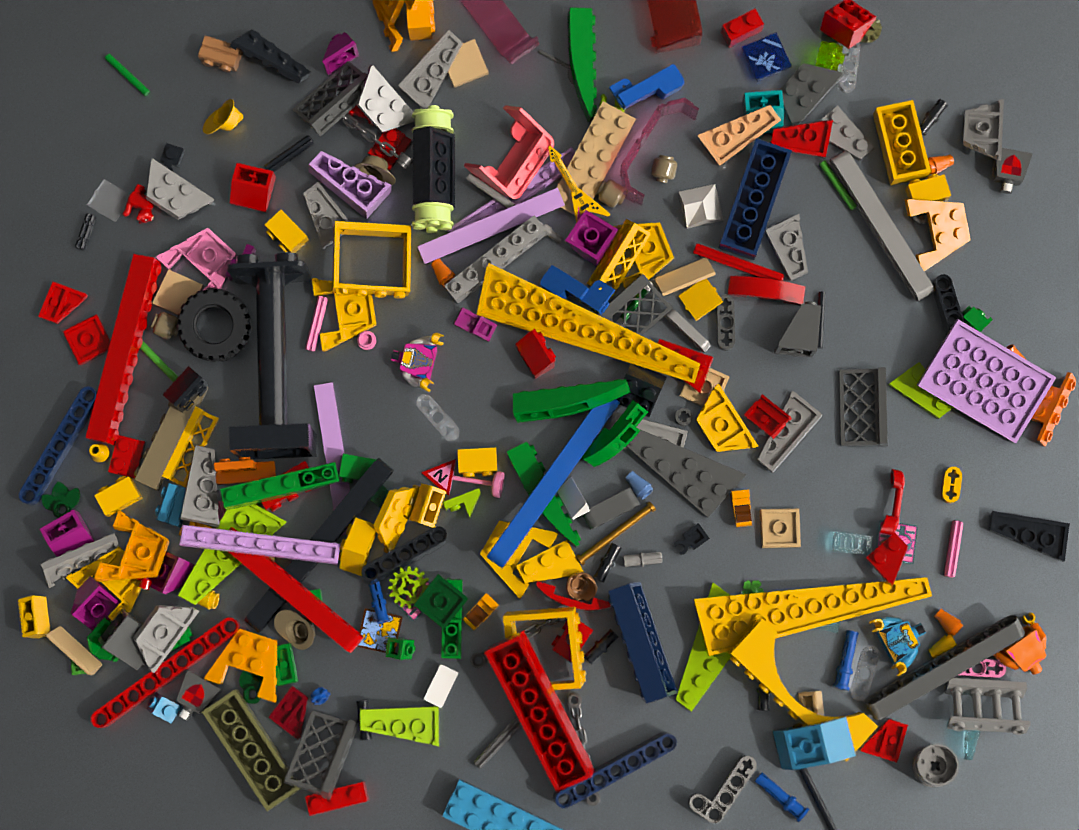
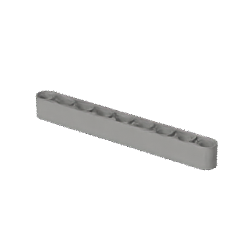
(882, 225)

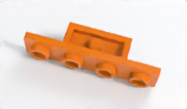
(1051, 408)
(243, 470)

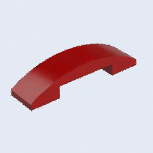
(767, 289)
(548, 590)

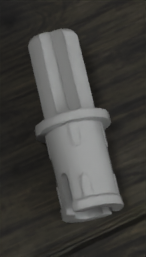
(642, 559)

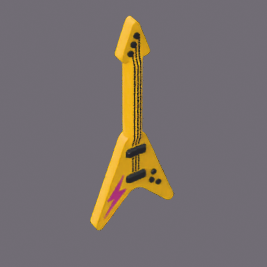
(580, 200)

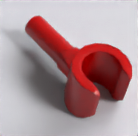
(145, 583)

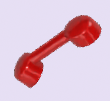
(890, 522)

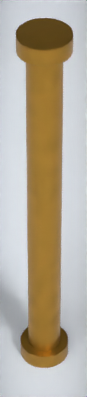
(615, 533)

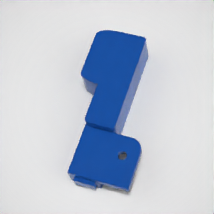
(662, 83)
(564, 285)

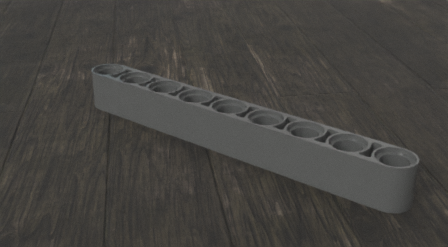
(945, 667)

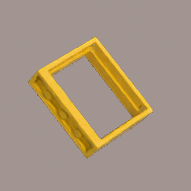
(378, 230)
(575, 638)

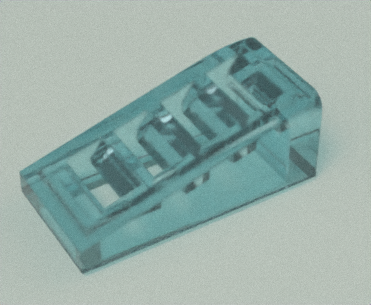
(836, 543)
(970, 742)

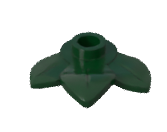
(61, 498)
(251, 683)

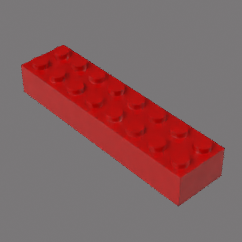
(540, 711)

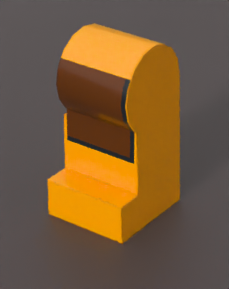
(741, 508)
(480, 612)

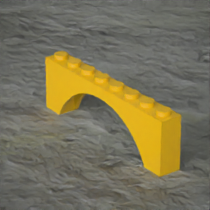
(756, 656)

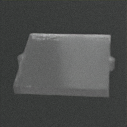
(109, 200)

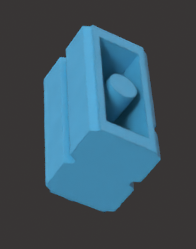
(171, 506)

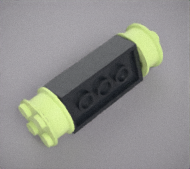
(433, 169)

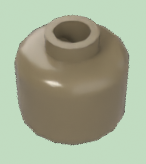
(664, 168)
(611, 193)
(165, 325)

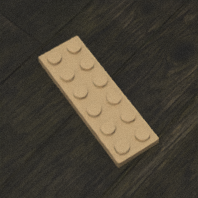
(596, 152)

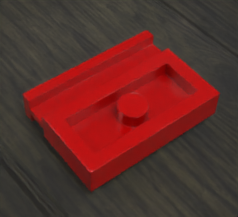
(394, 138)
(767, 416)
(126, 456)

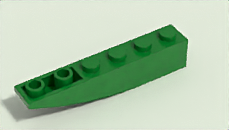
(582, 57)
(565, 400)
(530, 474)
(279, 486)

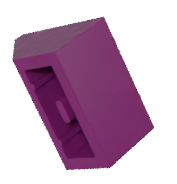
(66, 533)

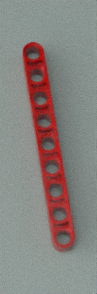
(301, 599)
(159, 680)

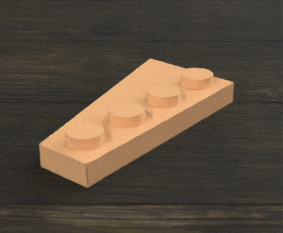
(735, 135)

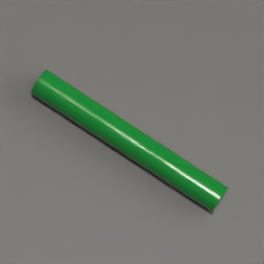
(123, 71)

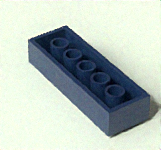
(755, 199)
(642, 642)

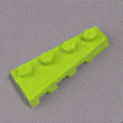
(409, 723)

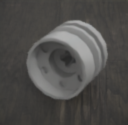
(946, 766)

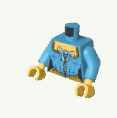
(899, 640)

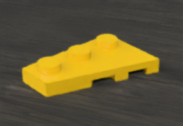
(551, 564)

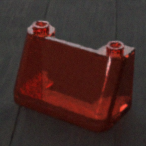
(674, 24)

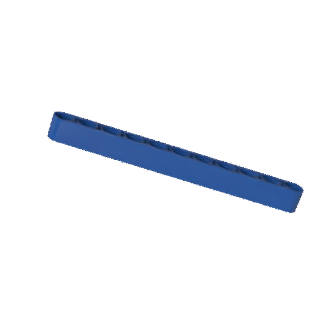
(550, 483)

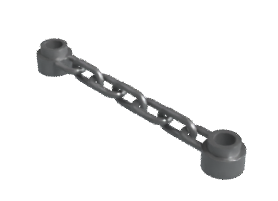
(403, 159)
(579, 728)

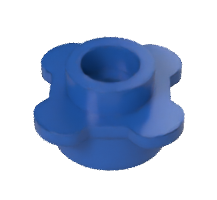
(319, 696)

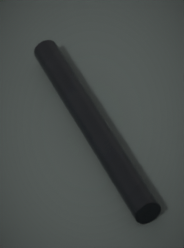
(818, 799)

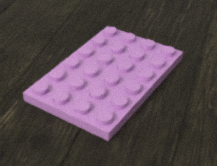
(986, 381)

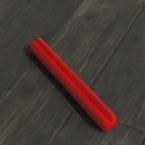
(737, 263)

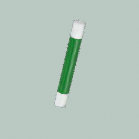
(634, 304)

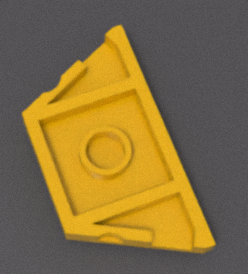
(723, 424)
(394, 515)

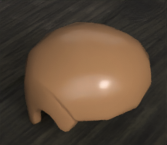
(581, 586)

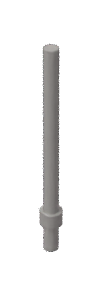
(507, 203)

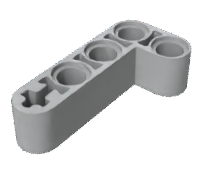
(725, 787)

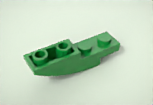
(617, 438)
(453, 632)

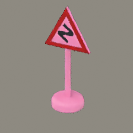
(444, 474)

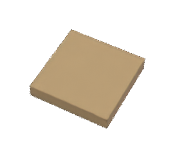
(467, 65)
(175, 291)
(712, 379)
(780, 528)

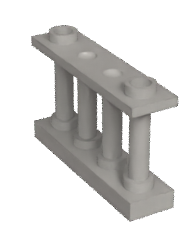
(995, 690)

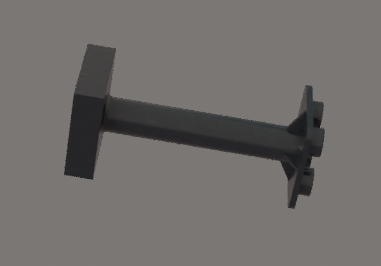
(273, 435)

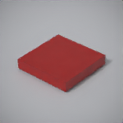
(87, 339)

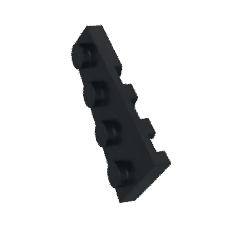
(271, 56)
(1036, 533)

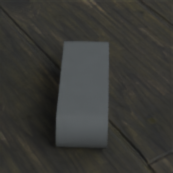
(611, 508)

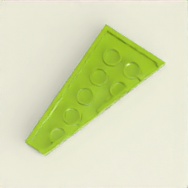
(215, 564)
(700, 668)

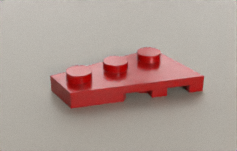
(804, 138)
(704, 360)

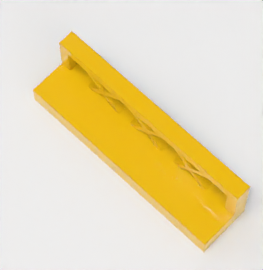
(616, 252)
(184, 442)

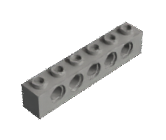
(499, 256)

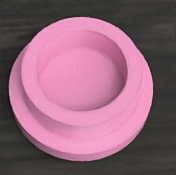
(366, 340)

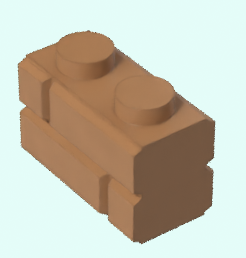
(219, 54)

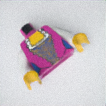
(418, 360)

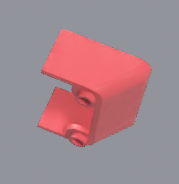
(521, 161)

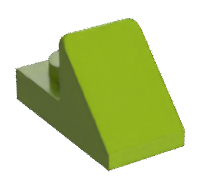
(469, 499)

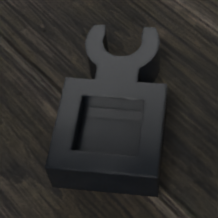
(172, 156)
(693, 537)

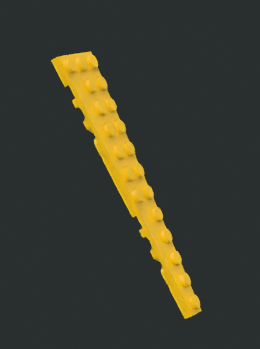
(531, 307)
(728, 618)

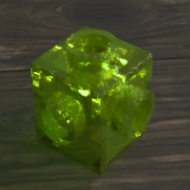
(830, 55)

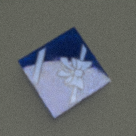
(766, 57)

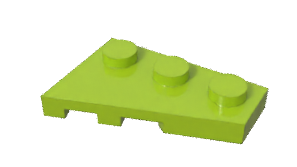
(908, 387)

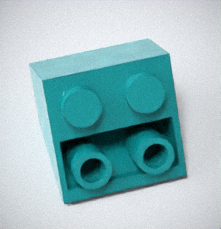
(755, 100)

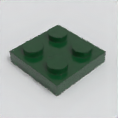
(441, 601)

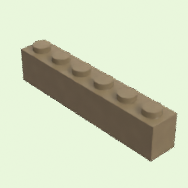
(163, 445)

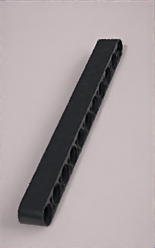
(328, 532)

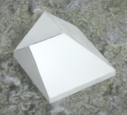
(700, 206)

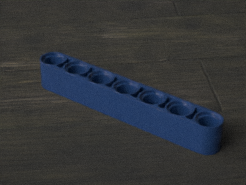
(50, 450)
(624, 769)

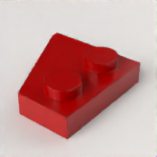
(60, 302)
(888, 557)
(887, 741)

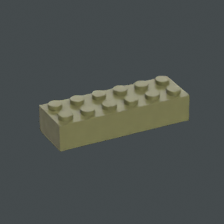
(251, 749)

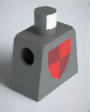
(1011, 168)
(196, 694)

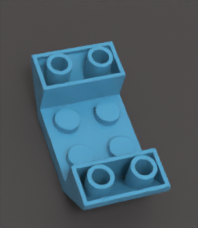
(814, 744)

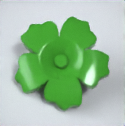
(752, 588)

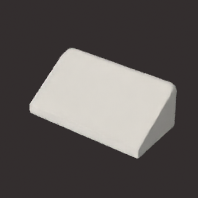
(573, 499)
(441, 686)

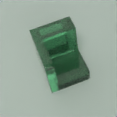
(379, 498)

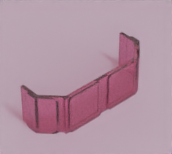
(501, 28)
(674, 106)

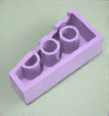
(354, 187)

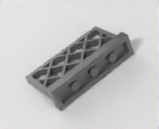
(338, 105)
(627, 295)
(880, 407)
(338, 754)

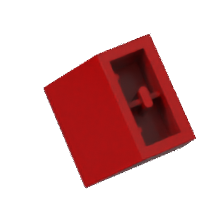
(847, 23)
(252, 187)
(535, 353)

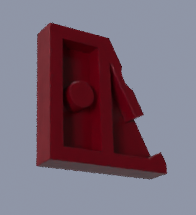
(291, 712)

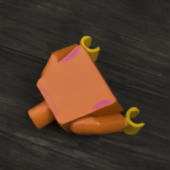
(1027, 651)

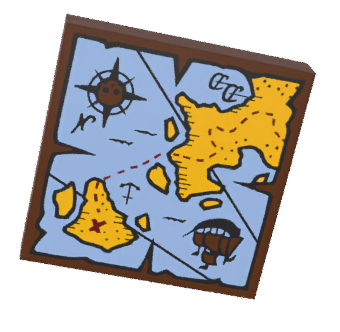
(376, 634)

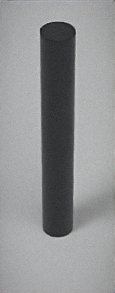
(821, 301)

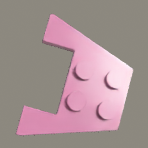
(206, 253)

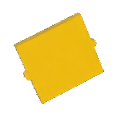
(700, 299)

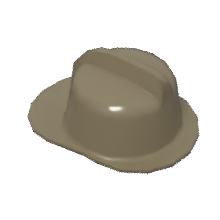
(376, 167)
(295, 629)

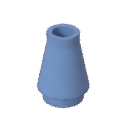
(639, 485)

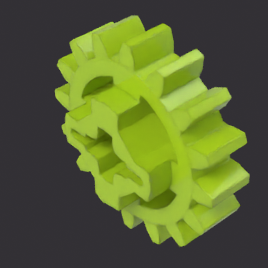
(400, 591)

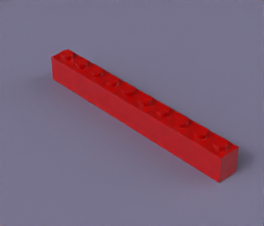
(123, 349)

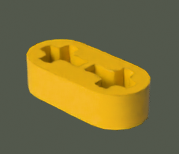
(946, 484)

